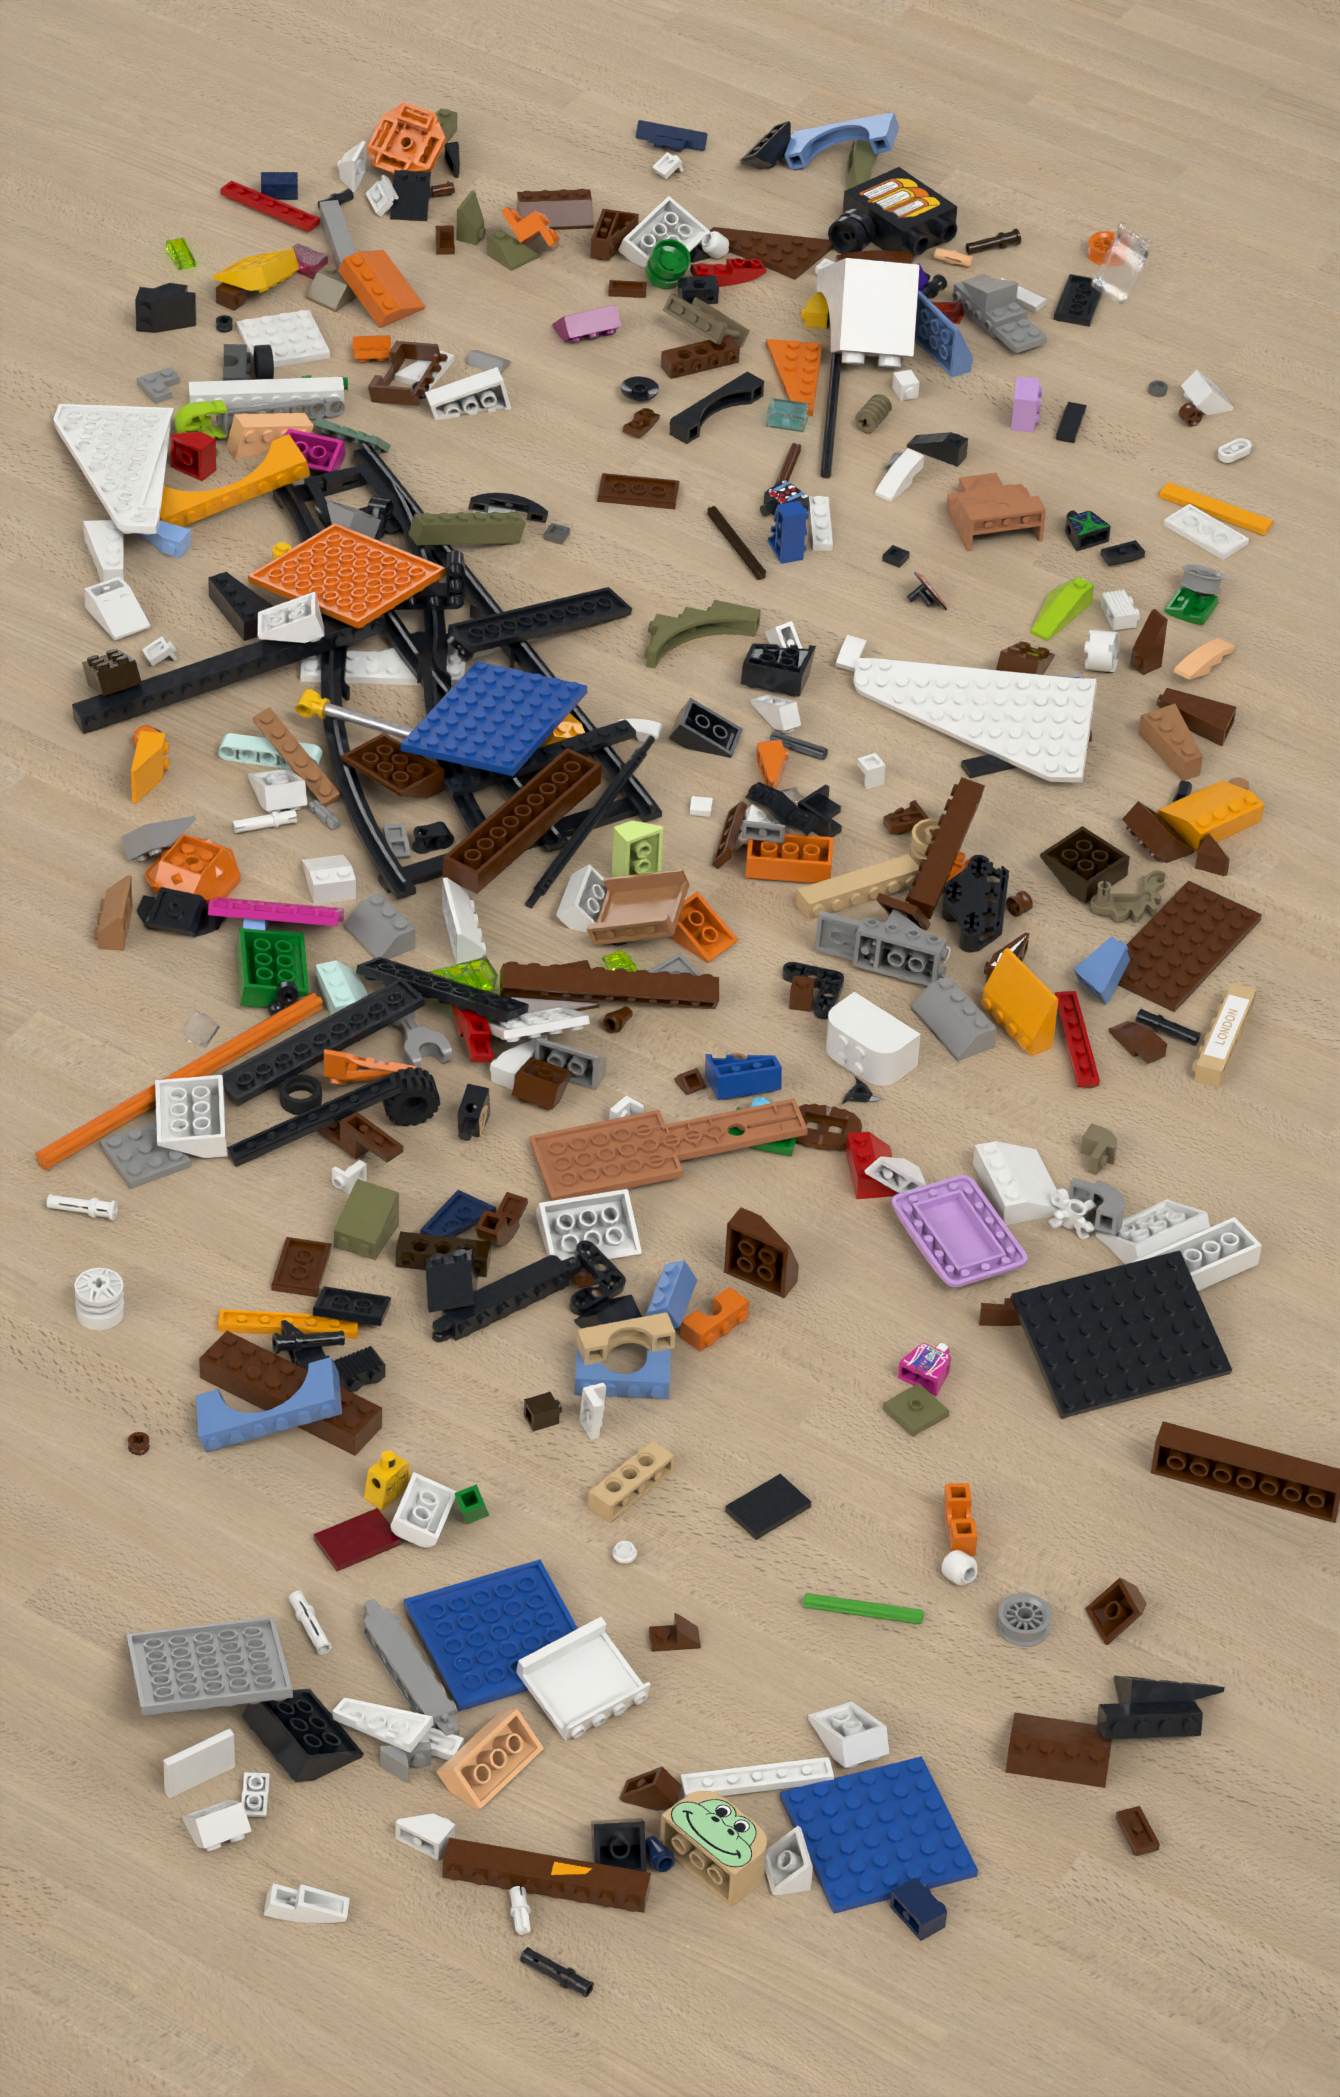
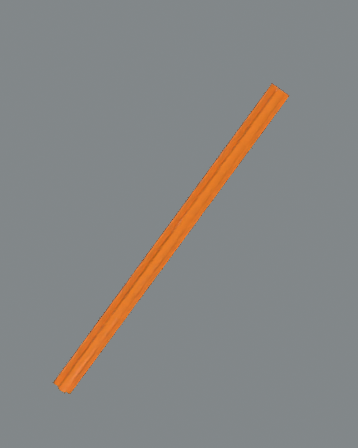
(200, 1067)

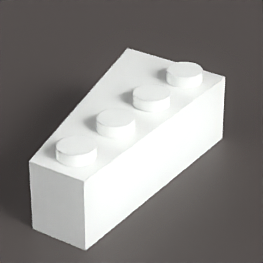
(470, 395)
(106, 546)

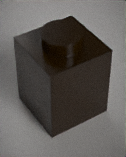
(542, 1411)

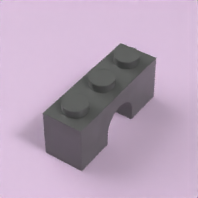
(236, 362)

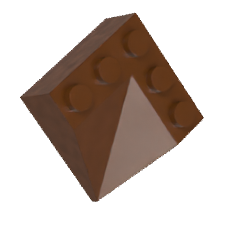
(759, 1254)

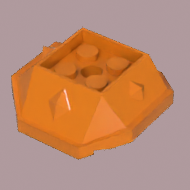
(405, 126)
(195, 868)

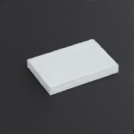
(199, 1763)

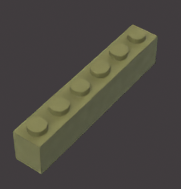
(467, 528)

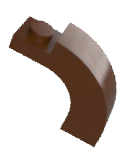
(502, 1226)

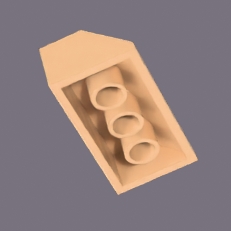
(490, 1759)

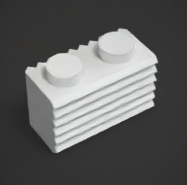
(1119, 610)

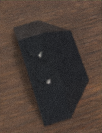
(769, 148)

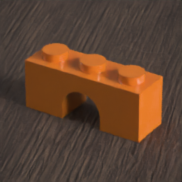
(728, 1312)
(957, 1511)

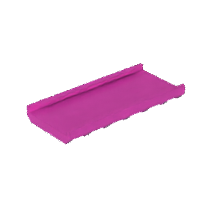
(275, 911)

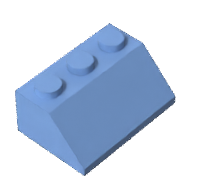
(673, 1292)

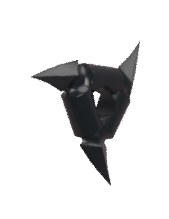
(854, 1093)

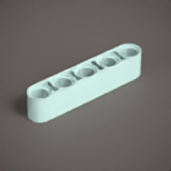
(259, 751)

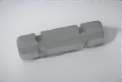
(324, 814)

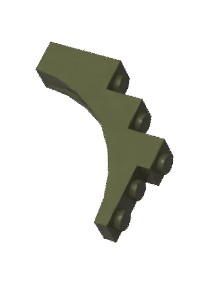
(694, 623)

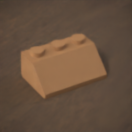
(115, 916)

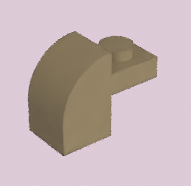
(1100, 1146)

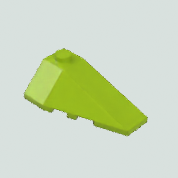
(1062, 607)

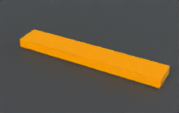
(1216, 508)
(270, 1322)

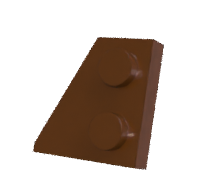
(904, 820)

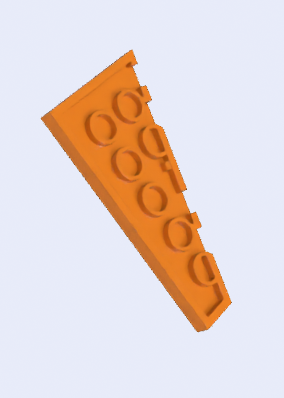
(797, 368)

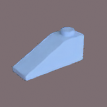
(170, 539)

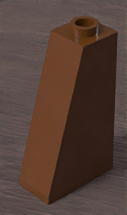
(1202, 716)

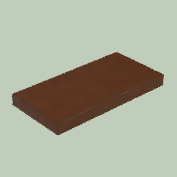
(638, 491)

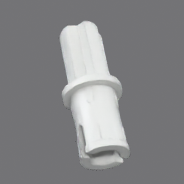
(520, 1910)

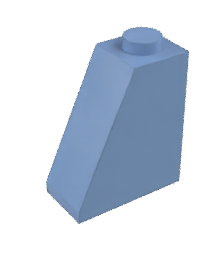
(1104, 969)

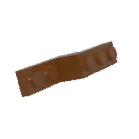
(359, 1135)

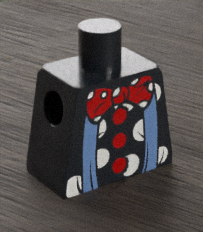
(782, 493)

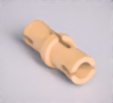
(953, 257)

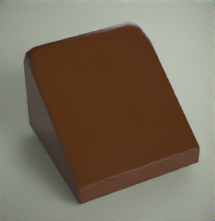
(690, 1081)

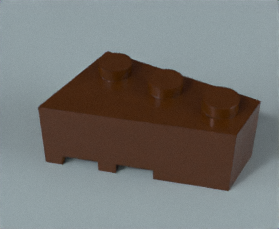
(610, 232)

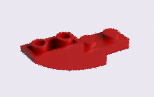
(732, 273)
(476, 1034)

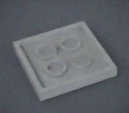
(140, 1158)

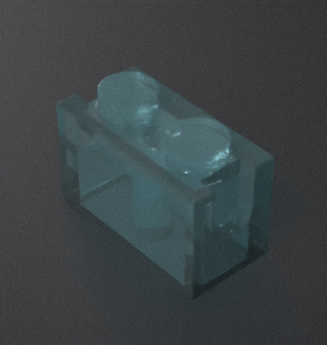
(787, 415)

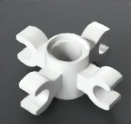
(1072, 1214)

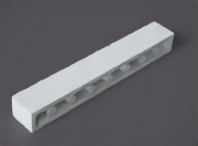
(267, 390)

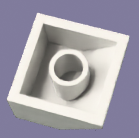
(1205, 394)
(217, 1824)

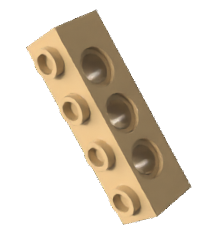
(630, 1481)

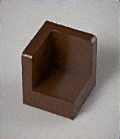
(444, 240)

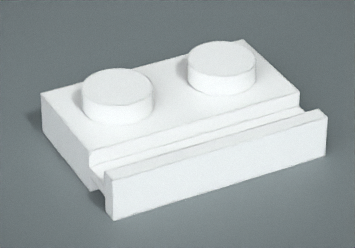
(382, 195)

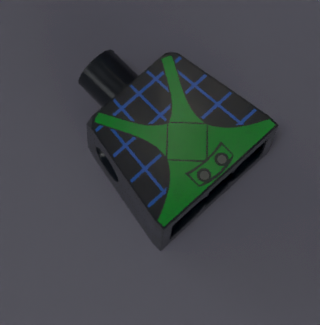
(1086, 530)

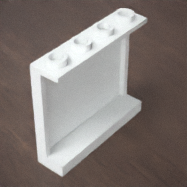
(581, 1680)

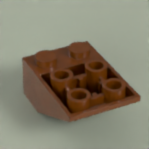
(1024, 659)

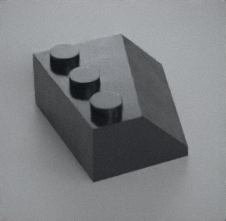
(777, 668)

